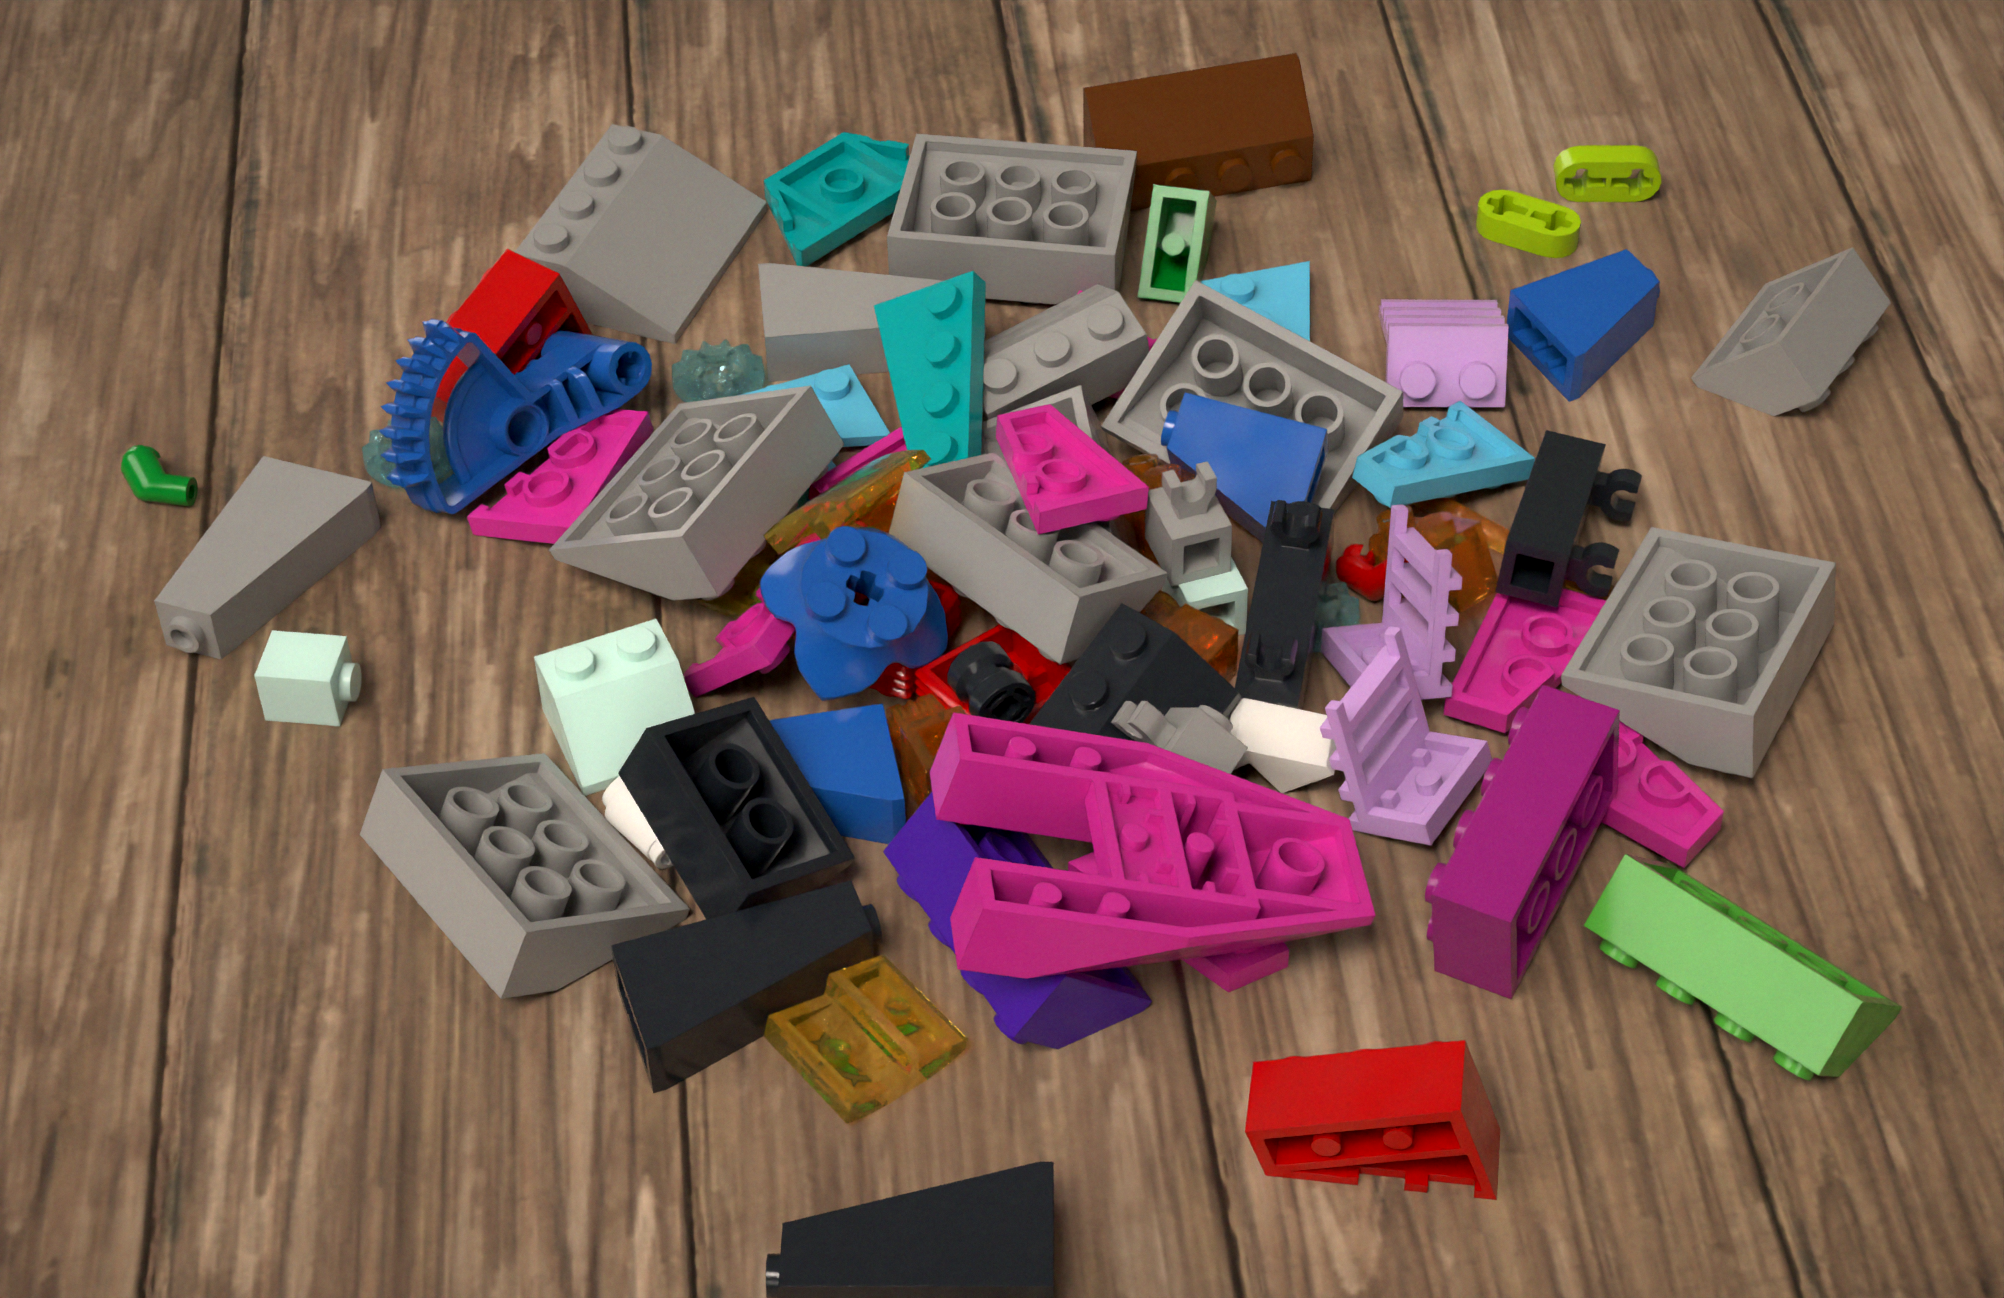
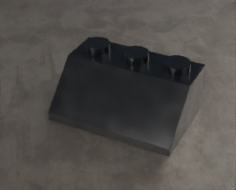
(1134, 663)
(733, 809)

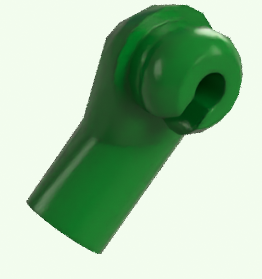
(151, 483)

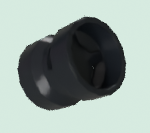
(988, 683)

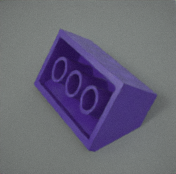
(1045, 1010)

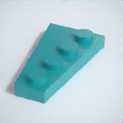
(938, 365)

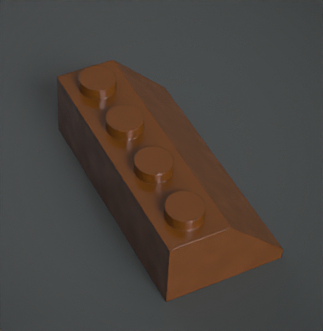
(1207, 127)

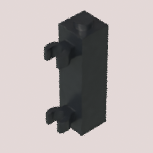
(1551, 518)
(1286, 604)

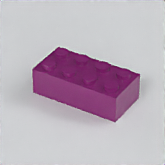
(1523, 840)

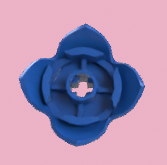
(846, 644)

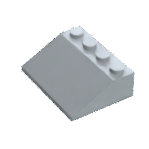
(1015, 213)
(643, 233)
(1253, 363)
(704, 493)
(1706, 645)
(516, 868)

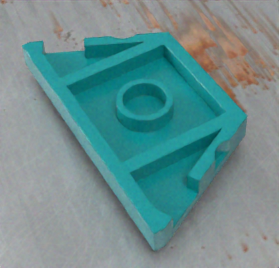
(835, 193)

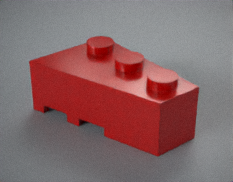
(513, 315)
(1377, 1114)

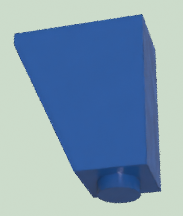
(1583, 319)
(1250, 452)
(849, 768)

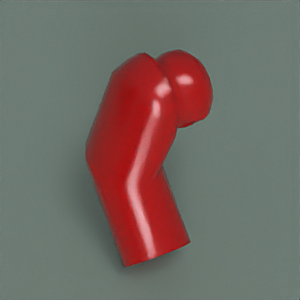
(1360, 572)

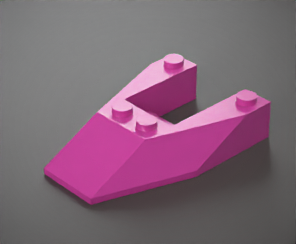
(1179, 849)

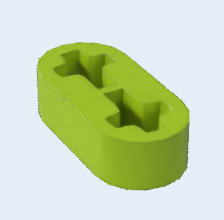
(1607, 173)
(1528, 223)

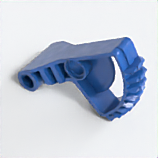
(560, 391)

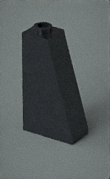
(715, 981)
(938, 1242)

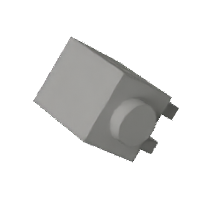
(1188, 527)
(1190, 732)

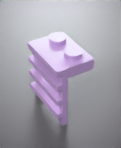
(1446, 351)
(1420, 614)
(1394, 767)

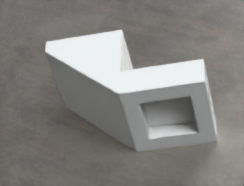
(1282, 743)

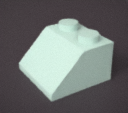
(606, 696)

